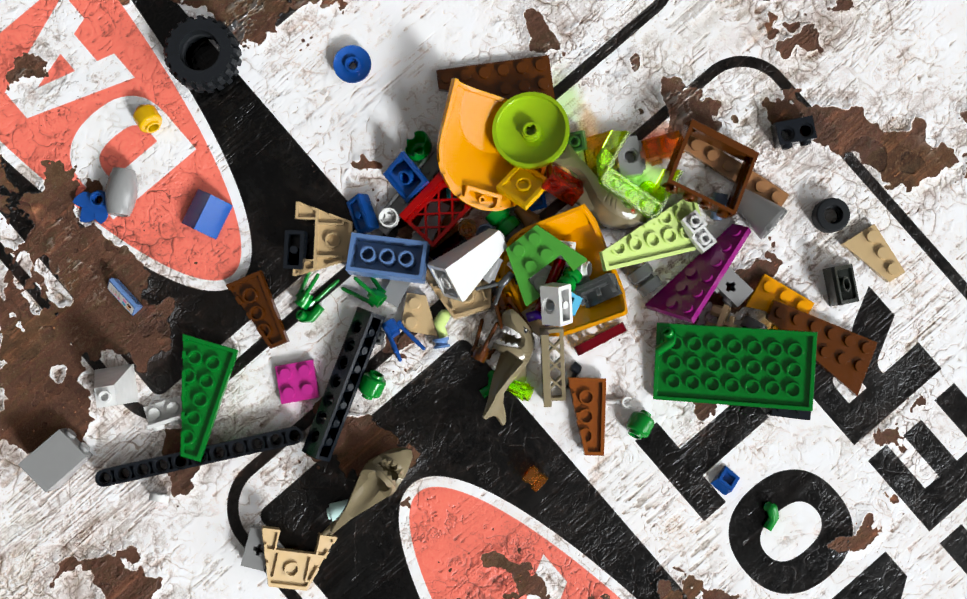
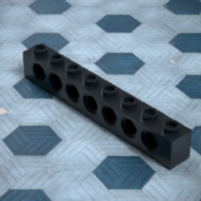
(343, 384)

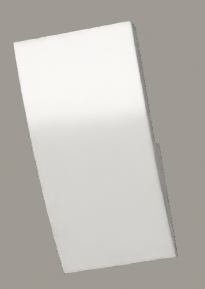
(696, 230)

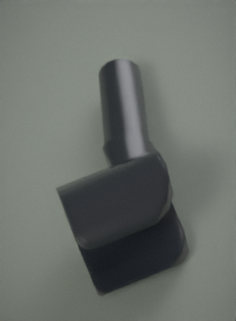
(576, 369)

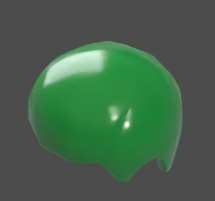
(419, 146)

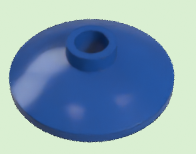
(347, 56)

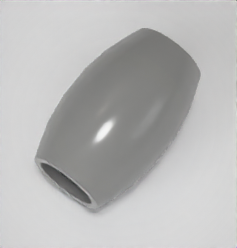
(121, 192)

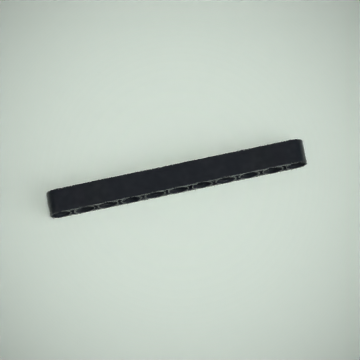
(211, 456)

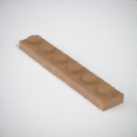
(729, 168)

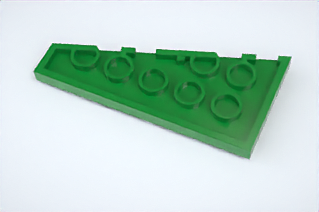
(204, 382)

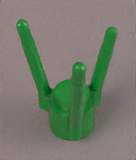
(375, 296)
(304, 297)

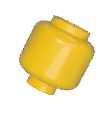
(147, 118)

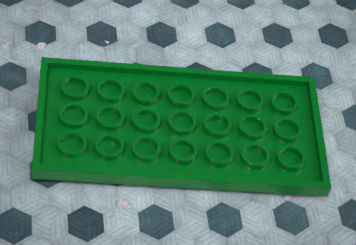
(737, 366)

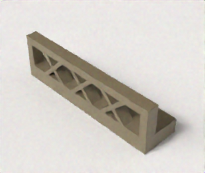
(546, 368)

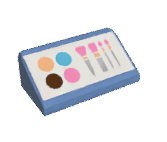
(124, 296)

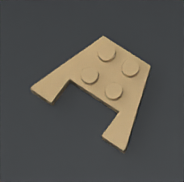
(330, 238)
(476, 302)
(292, 567)

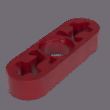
(600, 338)

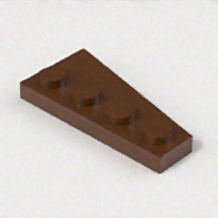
(258, 303)

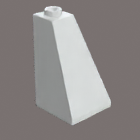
(467, 264)
(115, 386)

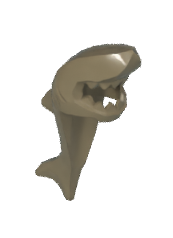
(376, 482)

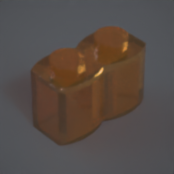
(659, 147)

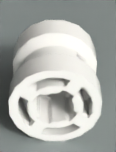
(386, 217)

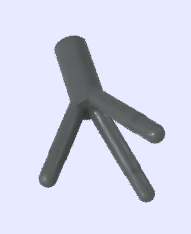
(501, 284)

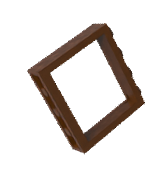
(723, 143)

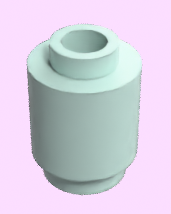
(335, 509)

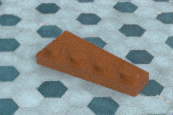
(589, 407)

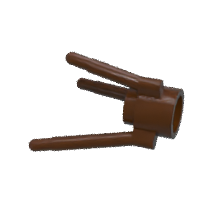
(502, 305)
(482, 352)

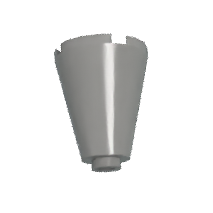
(760, 213)

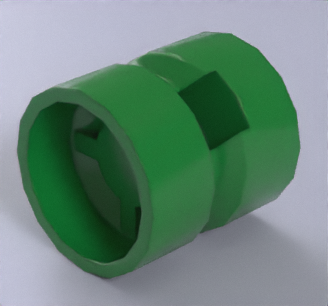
(503, 221)

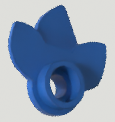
(90, 207)

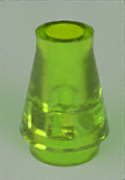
(521, 390)

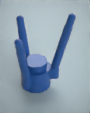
(392, 329)

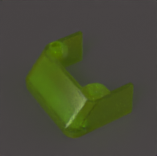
(647, 197)

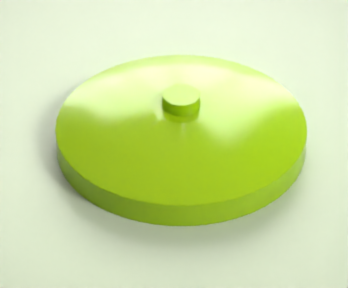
(531, 130)

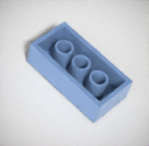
(388, 258)

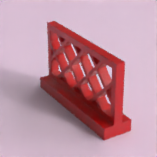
(422, 200)

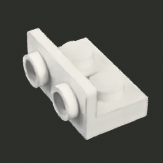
(163, 413)

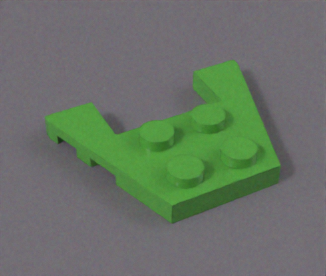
(533, 253)

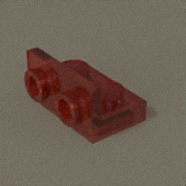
(562, 185)

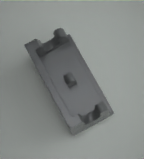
(598, 290)

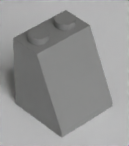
(56, 460)

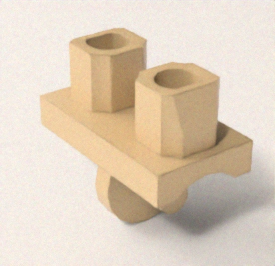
(722, 313)

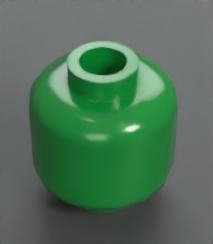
(372, 384)
(640, 424)

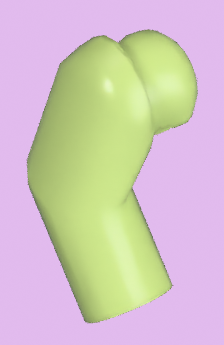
(440, 323)

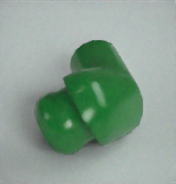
(668, 340)

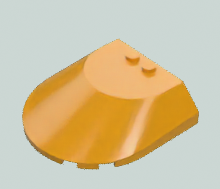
(467, 149)
(580, 227)

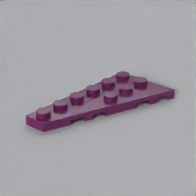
(693, 286)

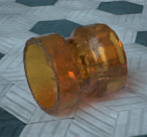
(534, 478)

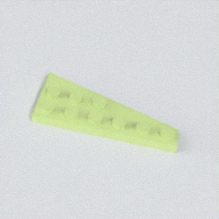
(652, 240)

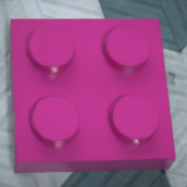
(297, 381)

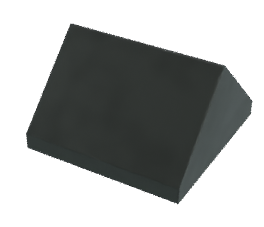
(840, 285)

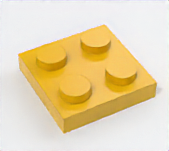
(522, 186)

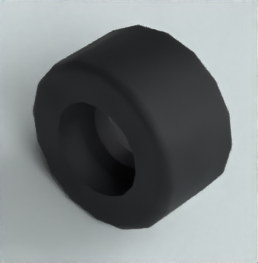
(841, 210)

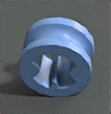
(441, 343)

